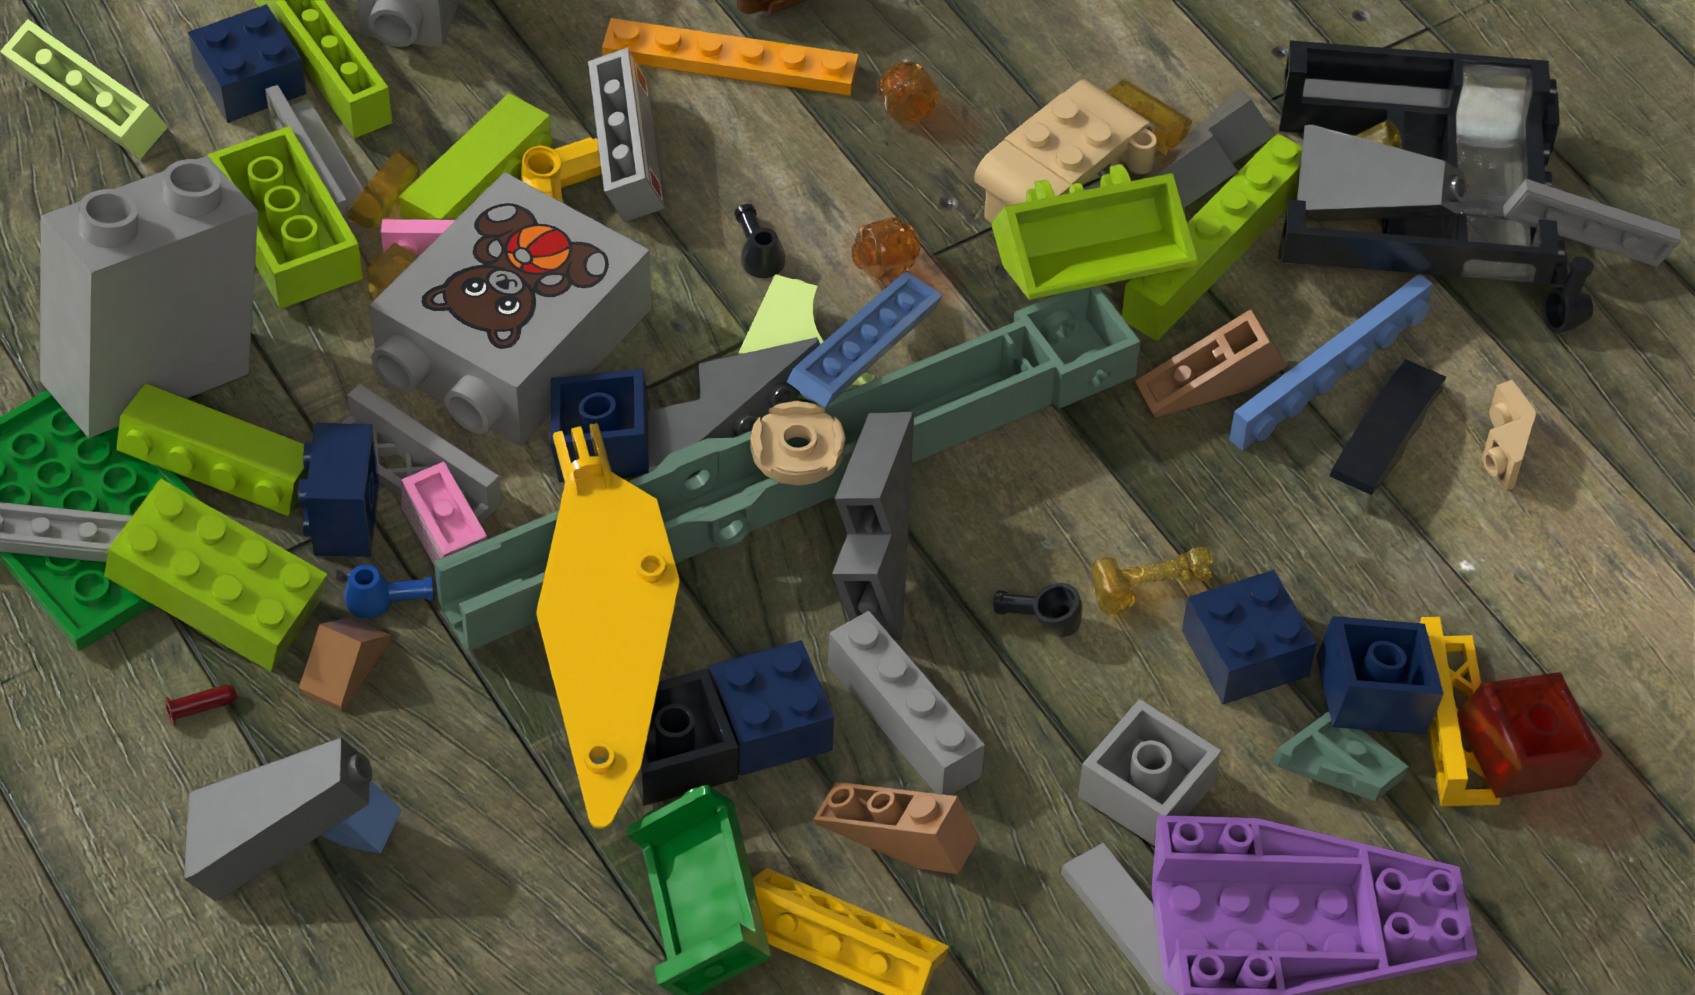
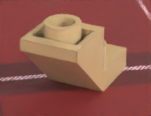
(1507, 442)

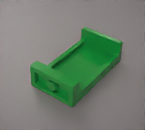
(701, 891)

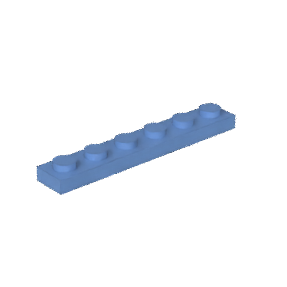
(864, 339)
(1326, 365)

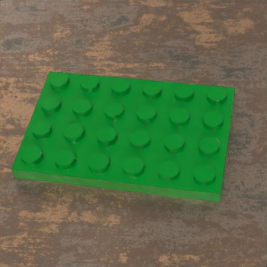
(57, 466)

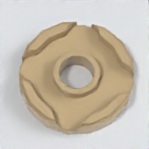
(794, 464)

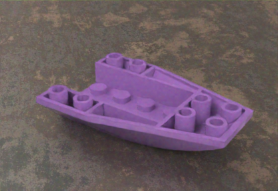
(1297, 909)

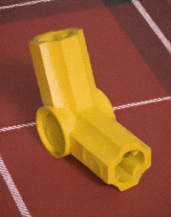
(560, 167)

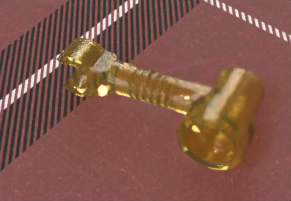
(1114, 585)

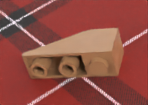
(903, 824)

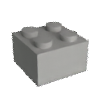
(1148, 770)

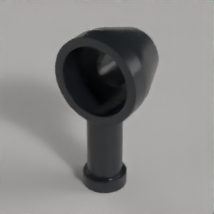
(763, 251)
(1568, 306)
(1055, 606)

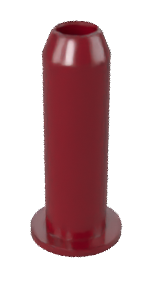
(199, 702)

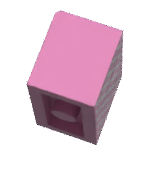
(439, 512)

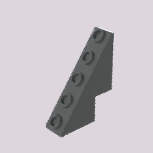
(1212, 147)
(731, 399)
(876, 518)

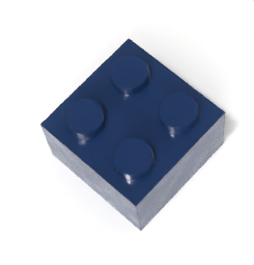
(243, 58)
(613, 401)
(340, 489)
(1248, 636)
(1379, 675)
(774, 707)

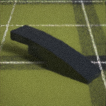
(1388, 427)

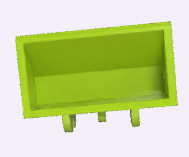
(1094, 234)

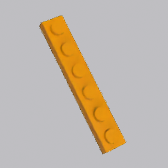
(733, 56)

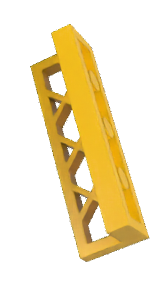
(1444, 733)
(845, 937)

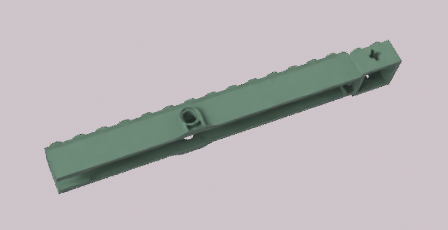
(1046, 356)

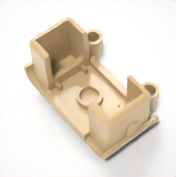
(1066, 146)

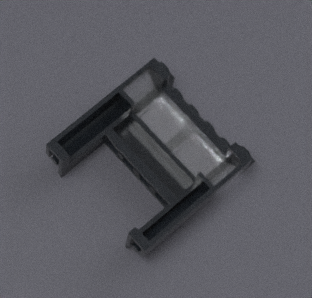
(1471, 110)

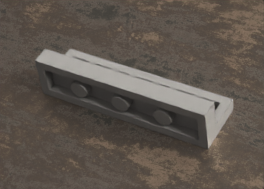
(320, 149)
(423, 449)

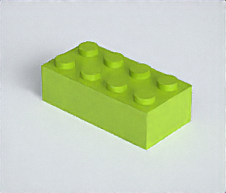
(300, 232)
(215, 574)

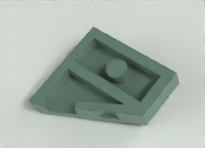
(1341, 759)

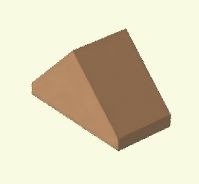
(341, 660)

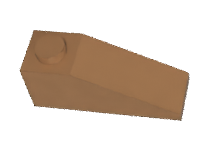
(1213, 368)

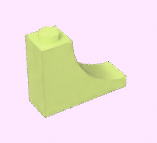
(788, 317)

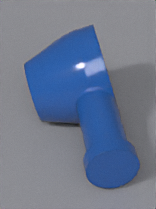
(377, 595)

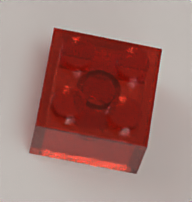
(1528, 734)

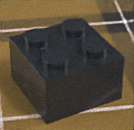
(686, 740)

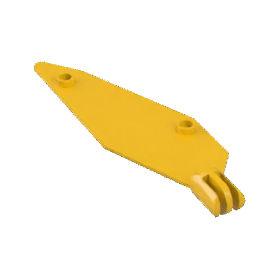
(606, 620)

